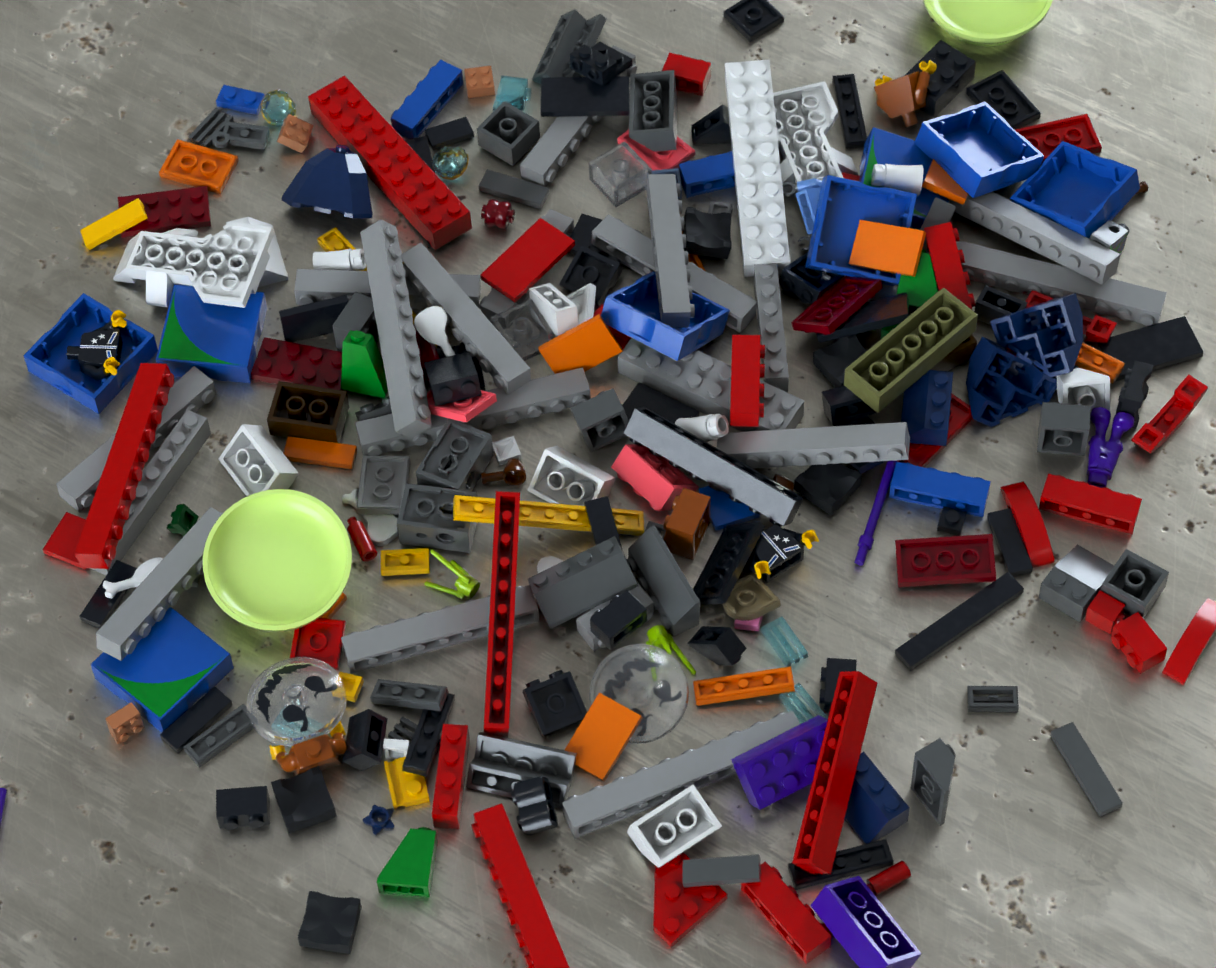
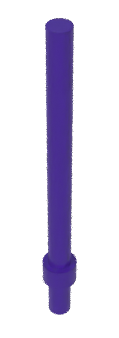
(866, 540)

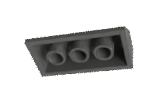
(653, 110)
(582, 582)
(664, 582)

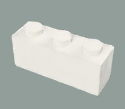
(555, 308)

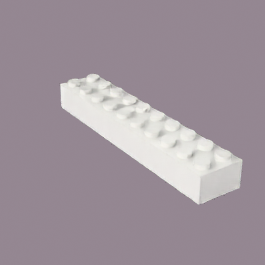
(756, 165)

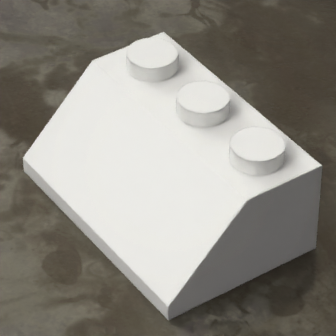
(275, 269)
(257, 461)
(568, 479)
(673, 827)

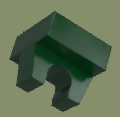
(182, 520)

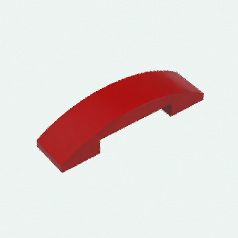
(1096, 329)
(1171, 416)
(1029, 523)
(1192, 643)

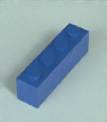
(427, 100)
(707, 174)
(939, 488)

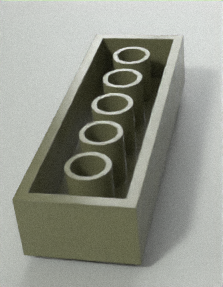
(910, 350)

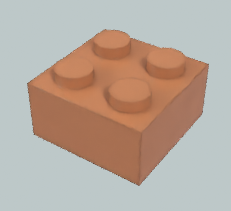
(479, 81)
(295, 133)
(124, 723)

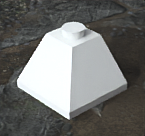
(1084, 388)

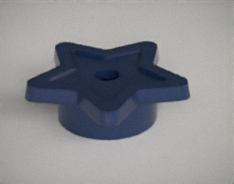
(379, 812)

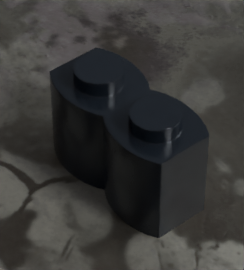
(534, 805)

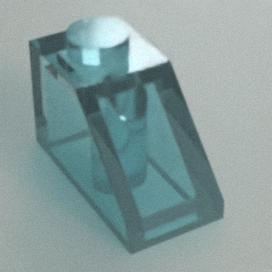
(513, 91)

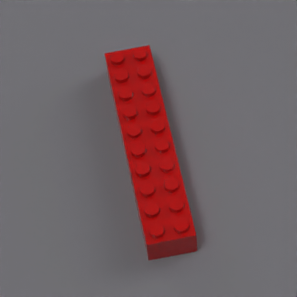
(391, 162)

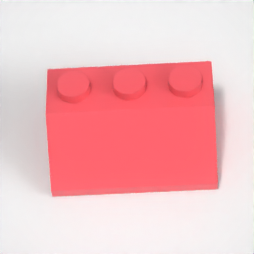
(651, 476)

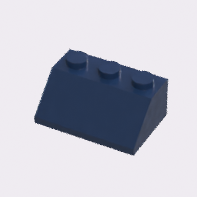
(928, 408)
(874, 804)

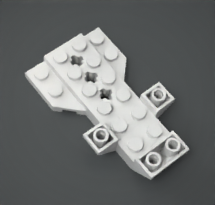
(801, 123)
(219, 266)

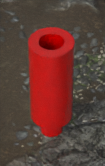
(361, 539)
(888, 878)

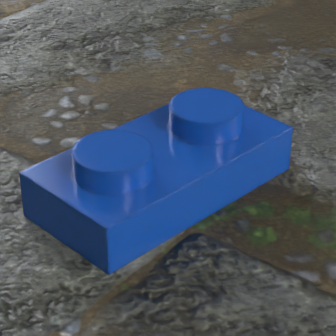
(240, 99)

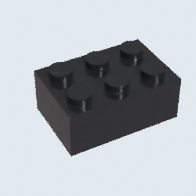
(951, 76)

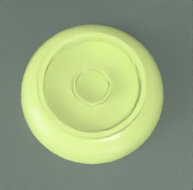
(987, 21)
(277, 560)

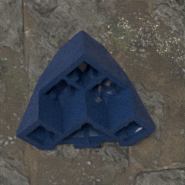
(332, 182)
(1044, 334)
(1003, 383)

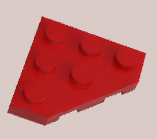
(680, 907)

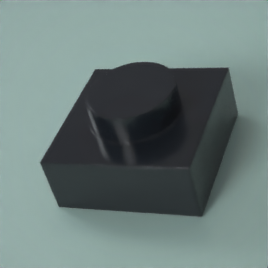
(951, 521)

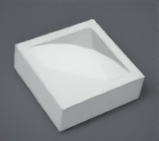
(506, 450)
(395, 748)

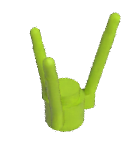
(465, 583)
(660, 638)

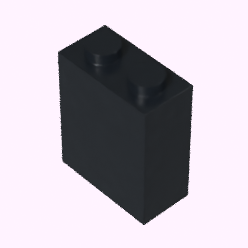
(452, 378)

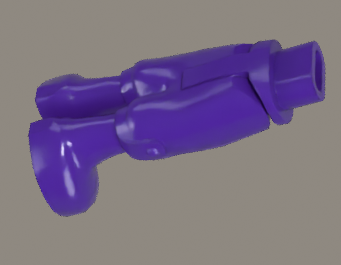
(1102, 453)

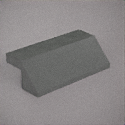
(569, 35)
(507, 761)

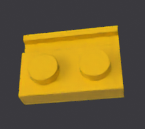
(405, 787)

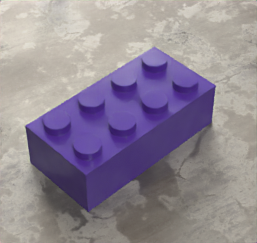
(781, 763)
(864, 926)

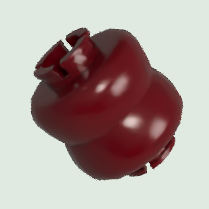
(498, 214)

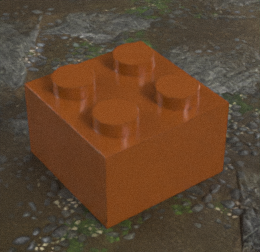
(687, 523)

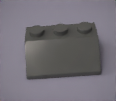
(933, 777)

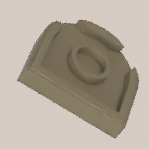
(750, 599)

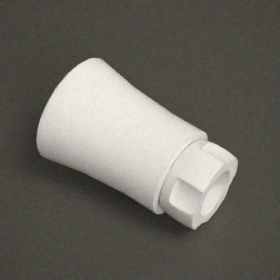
(898, 177)
(340, 260)
(705, 427)

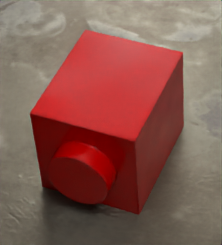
(1105, 612)

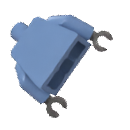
(807, 200)

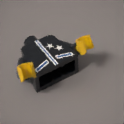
(100, 349)
(778, 551)

